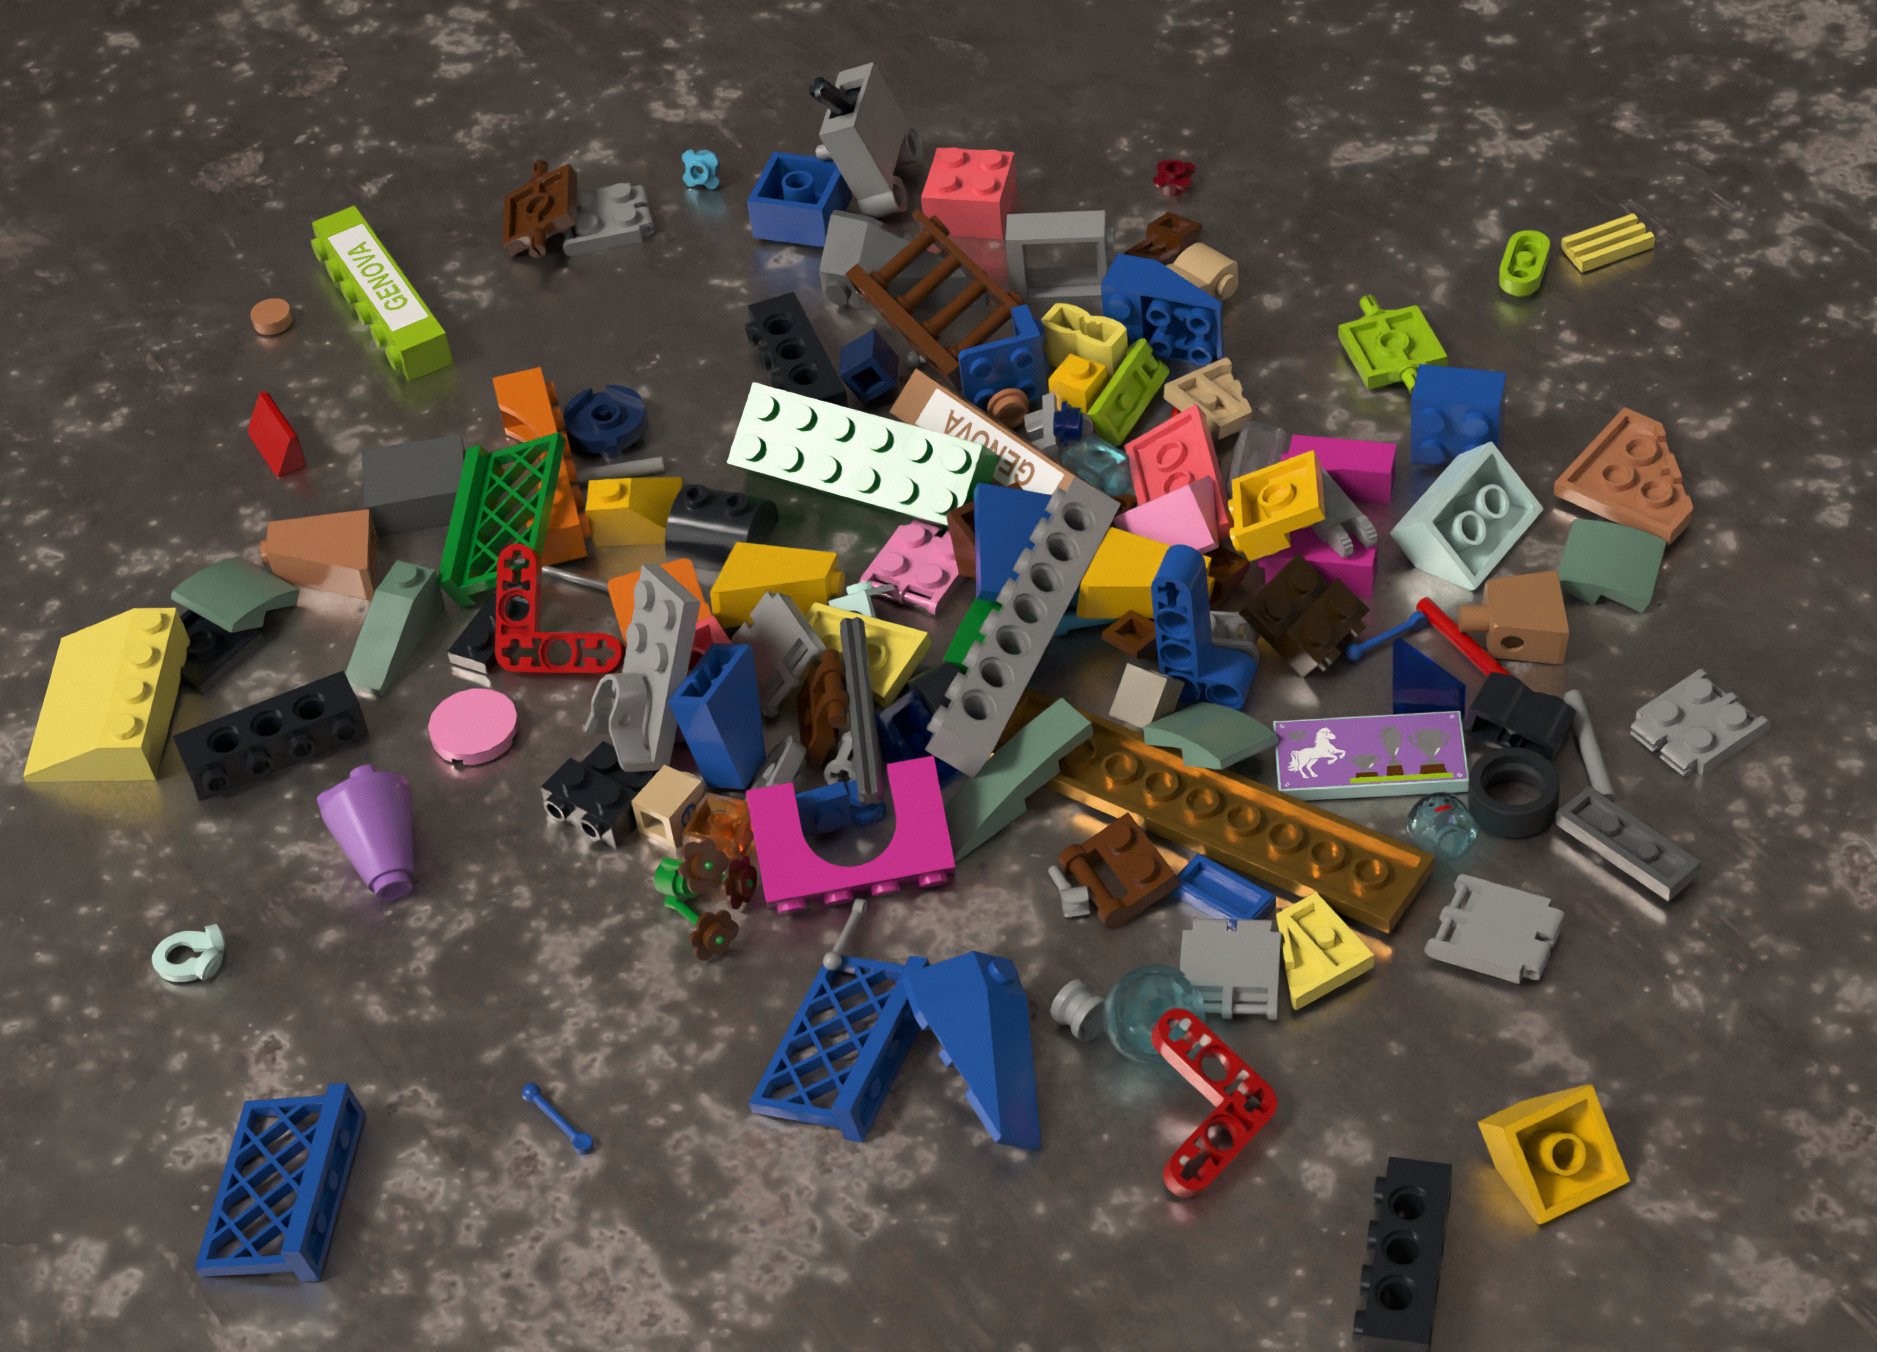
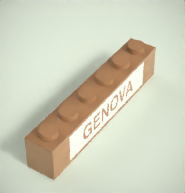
(938, 408)

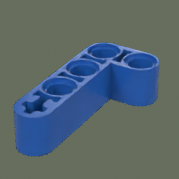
(1186, 635)

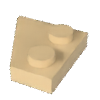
(1215, 394)

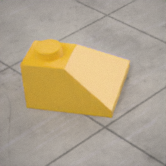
(630, 509)
(1555, 1151)

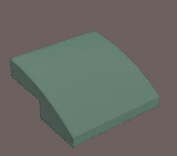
(1610, 563)
(235, 594)
(1210, 735)

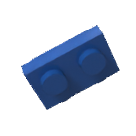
(1007, 363)

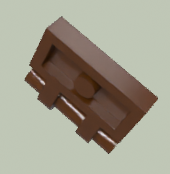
(822, 708)

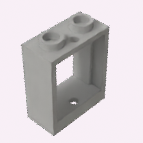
(1059, 282)

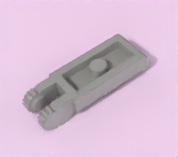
(1342, 518)

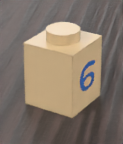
(667, 805)

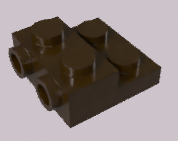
(1305, 616)

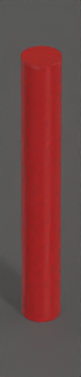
(1462, 640)

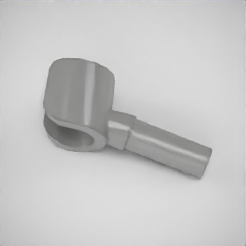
(1073, 899)

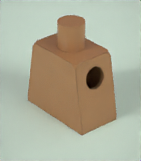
(1521, 618)

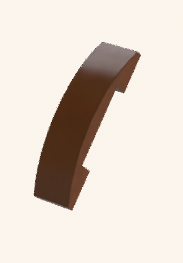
(1137, 634)

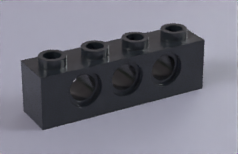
(793, 350)
(271, 735)
(1415, 1191)

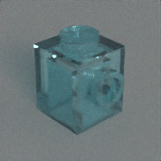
(1100, 465)

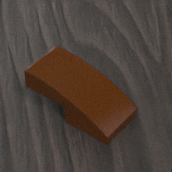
(1167, 238)

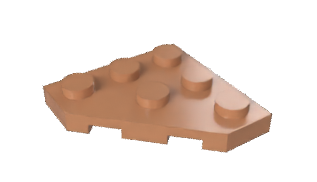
(1630, 478)

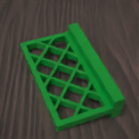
(477, 513)

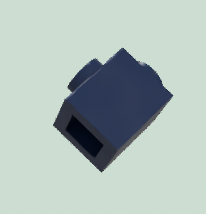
(869, 366)

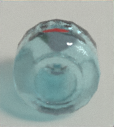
(1442, 826)

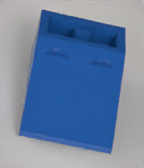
(1163, 309)

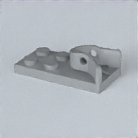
(652, 672)

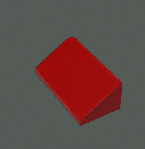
(275, 437)

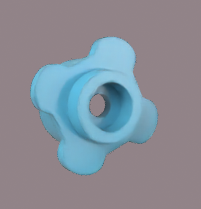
(708, 161)

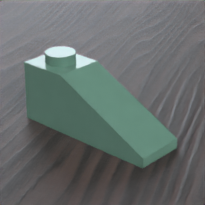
(394, 626)

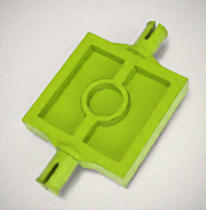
(1390, 344)

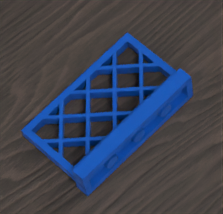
(884, 1049)
(316, 1183)

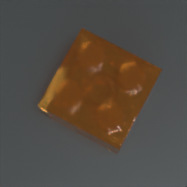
(723, 821)

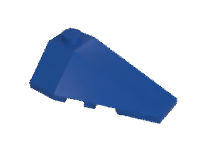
(984, 1030)

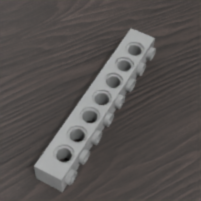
(1022, 627)

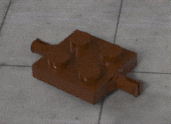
(540, 209)

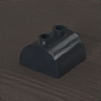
(710, 521)

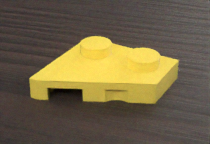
(1318, 950)

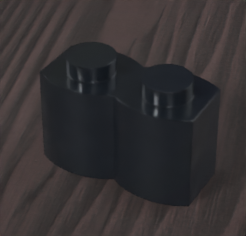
(1515, 717)

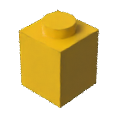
(1078, 382)

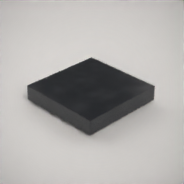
(213, 651)

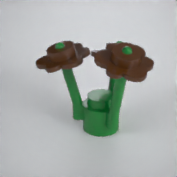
(692, 876)

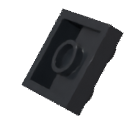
(596, 795)

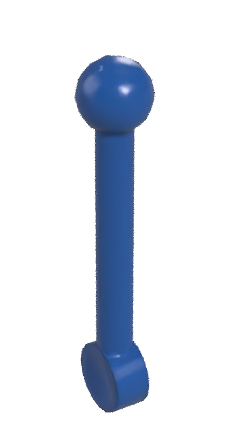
(1416, 621)
(582, 1142)

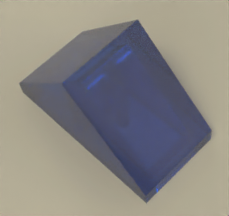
(1422, 684)
(905, 733)

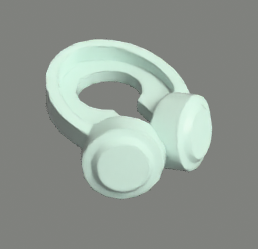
(209, 942)

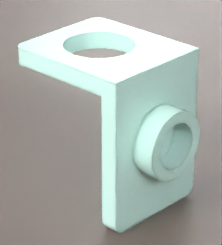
(859, 598)

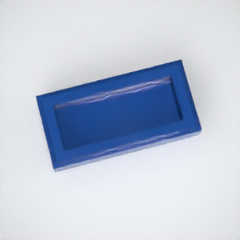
(1222, 892)

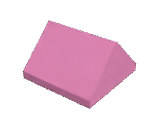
(1177, 517)

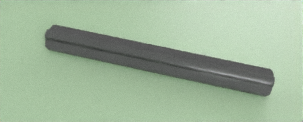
(861, 711)

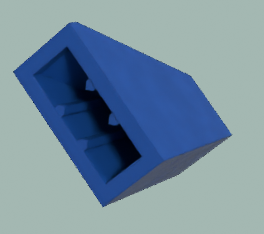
(722, 716)

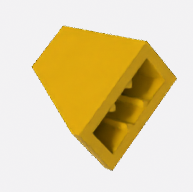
(755, 568)
(1123, 576)

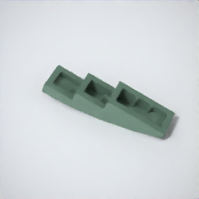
(1011, 775)

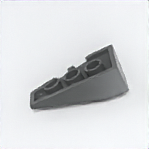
(862, 241)

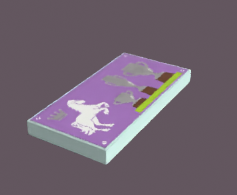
(1371, 756)

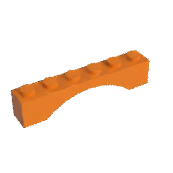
(528, 415)

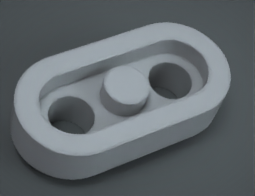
(782, 764)

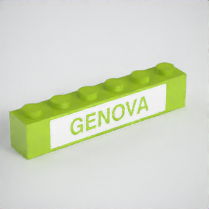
(381, 294)

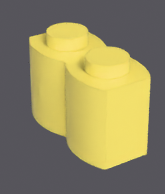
(1087, 336)

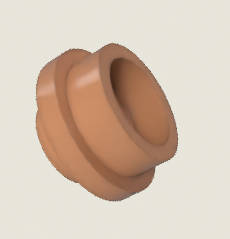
(1009, 407)

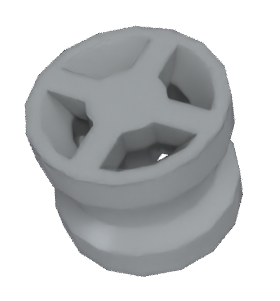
(1080, 1009)

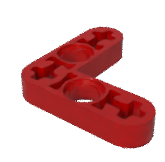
(528, 630)
(1230, 1109)

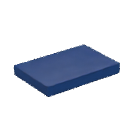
(1002, 531)

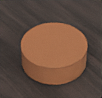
(271, 316)

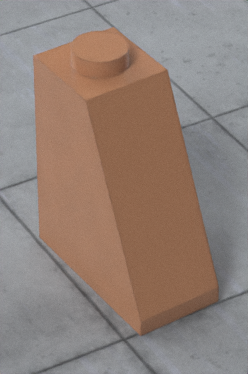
(325, 552)

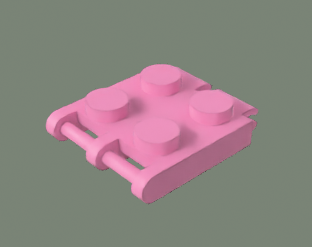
(919, 562)

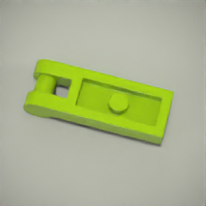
(1128, 393)

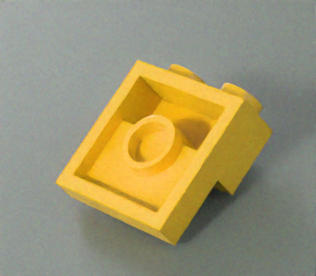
(1274, 503)

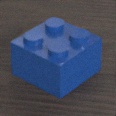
(797, 199)
(1455, 412)

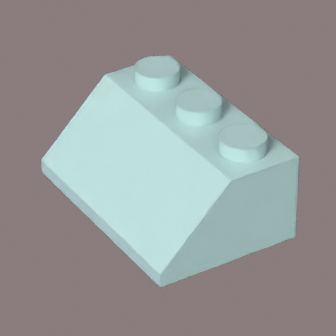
(1467, 518)

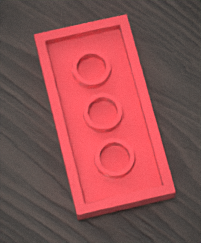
(1175, 457)

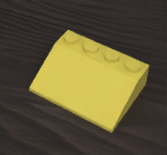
(110, 700)

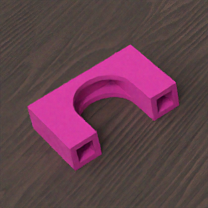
(1366, 476)
(797, 875)

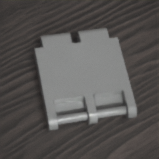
(609, 219)
(781, 648)
(1697, 725)
(1498, 931)
(1233, 968)

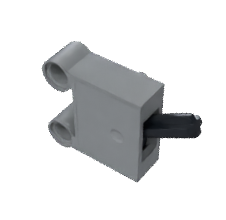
(867, 138)

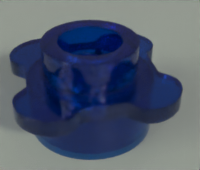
(1068, 424)

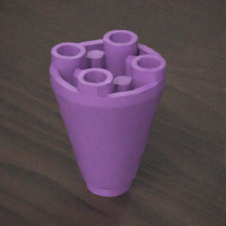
(374, 828)

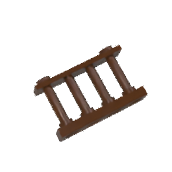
(899, 311)

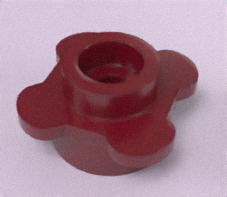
(1174, 177)

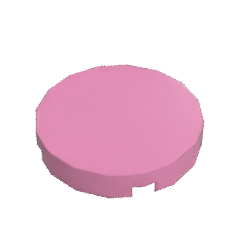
(473, 726)

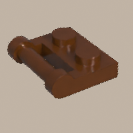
(1132, 862)

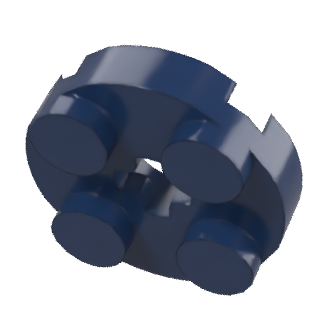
(610, 436)

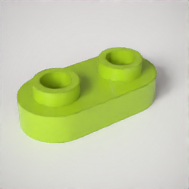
(1524, 262)

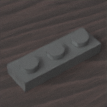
(1628, 843)

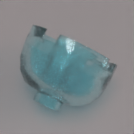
(1137, 1004)

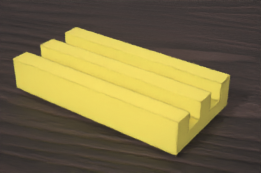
(1607, 243)

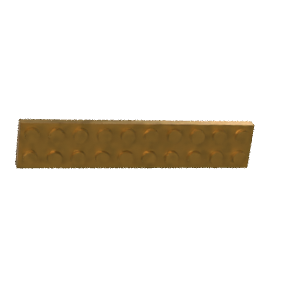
(1236, 820)

